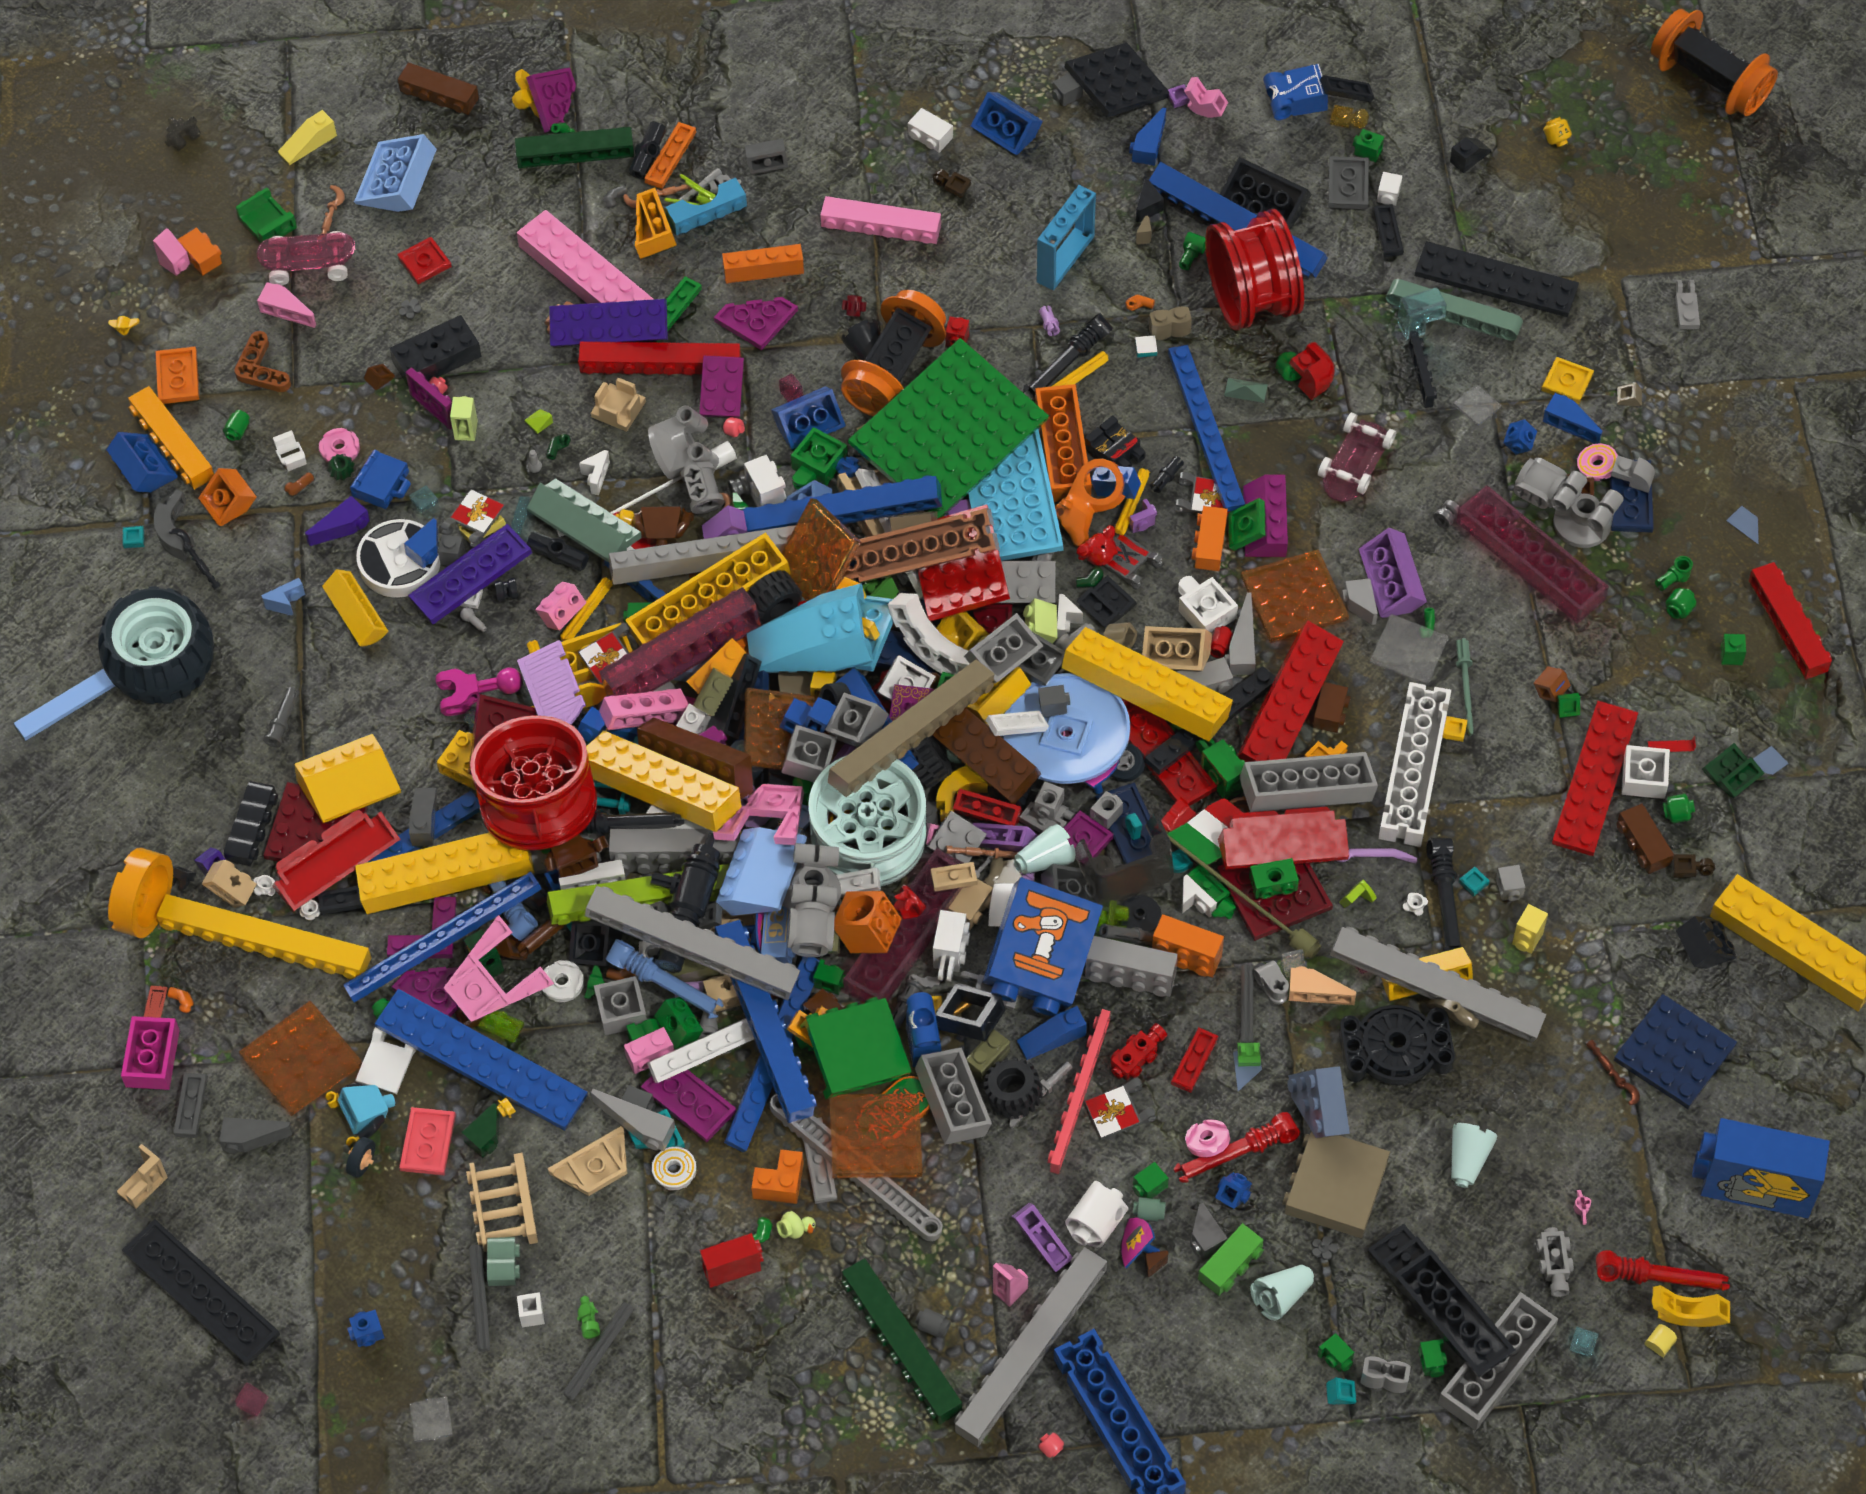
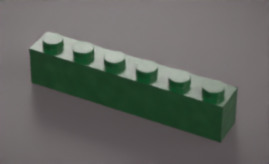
(574, 147)

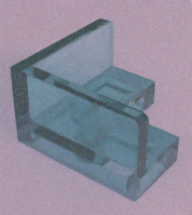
(1420, 309)

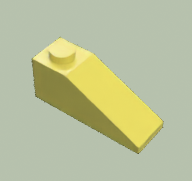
(309, 136)

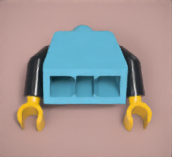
(362, 1107)

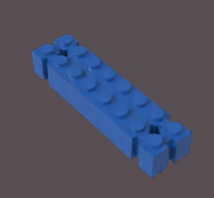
(1117, 1417)

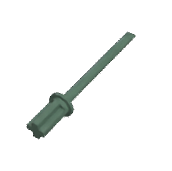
(1464, 662)

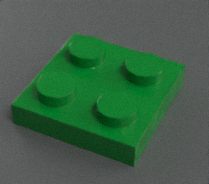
(1246, 524)

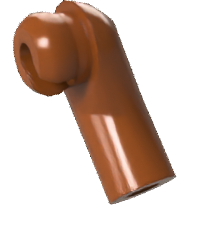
(300, 484)
(615, 974)

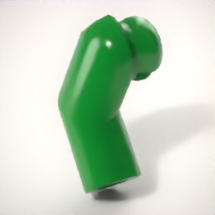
(1429, 618)

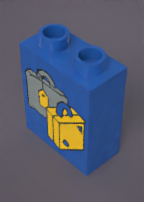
(1762, 1167)

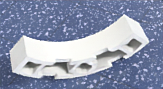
(924, 637)

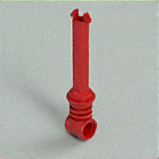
(1256, 1140)
(1642, 1271)

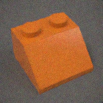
(227, 496)

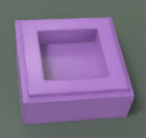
(1177, 96)

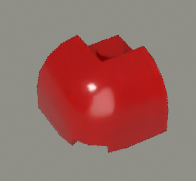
(1315, 368)

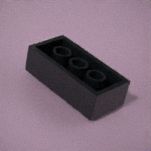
(437, 350)

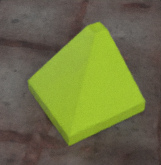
(539, 420)

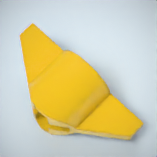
(123, 324)

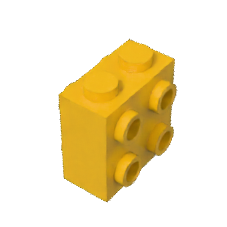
(456, 758)

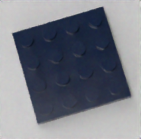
(1675, 1051)

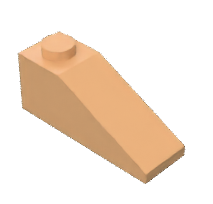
(1314, 987)

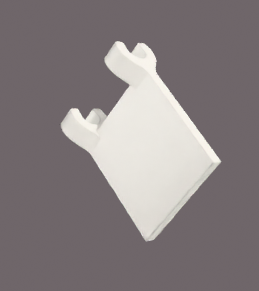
(384, 1063)

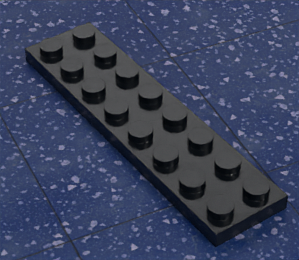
(1496, 279)
(201, 1292)

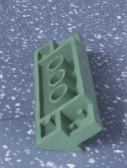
(582, 519)

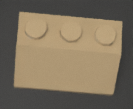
(1177, 647)

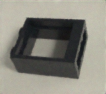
(985, 1023)

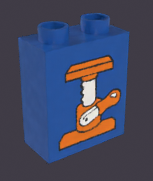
(1042, 946)

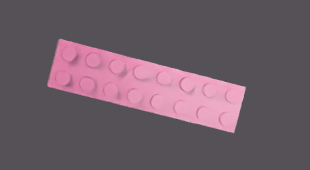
(576, 262)

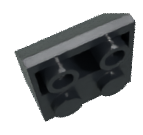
(1706, 942)

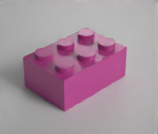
(150, 1053)

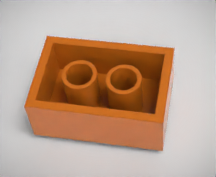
(1196, 947)

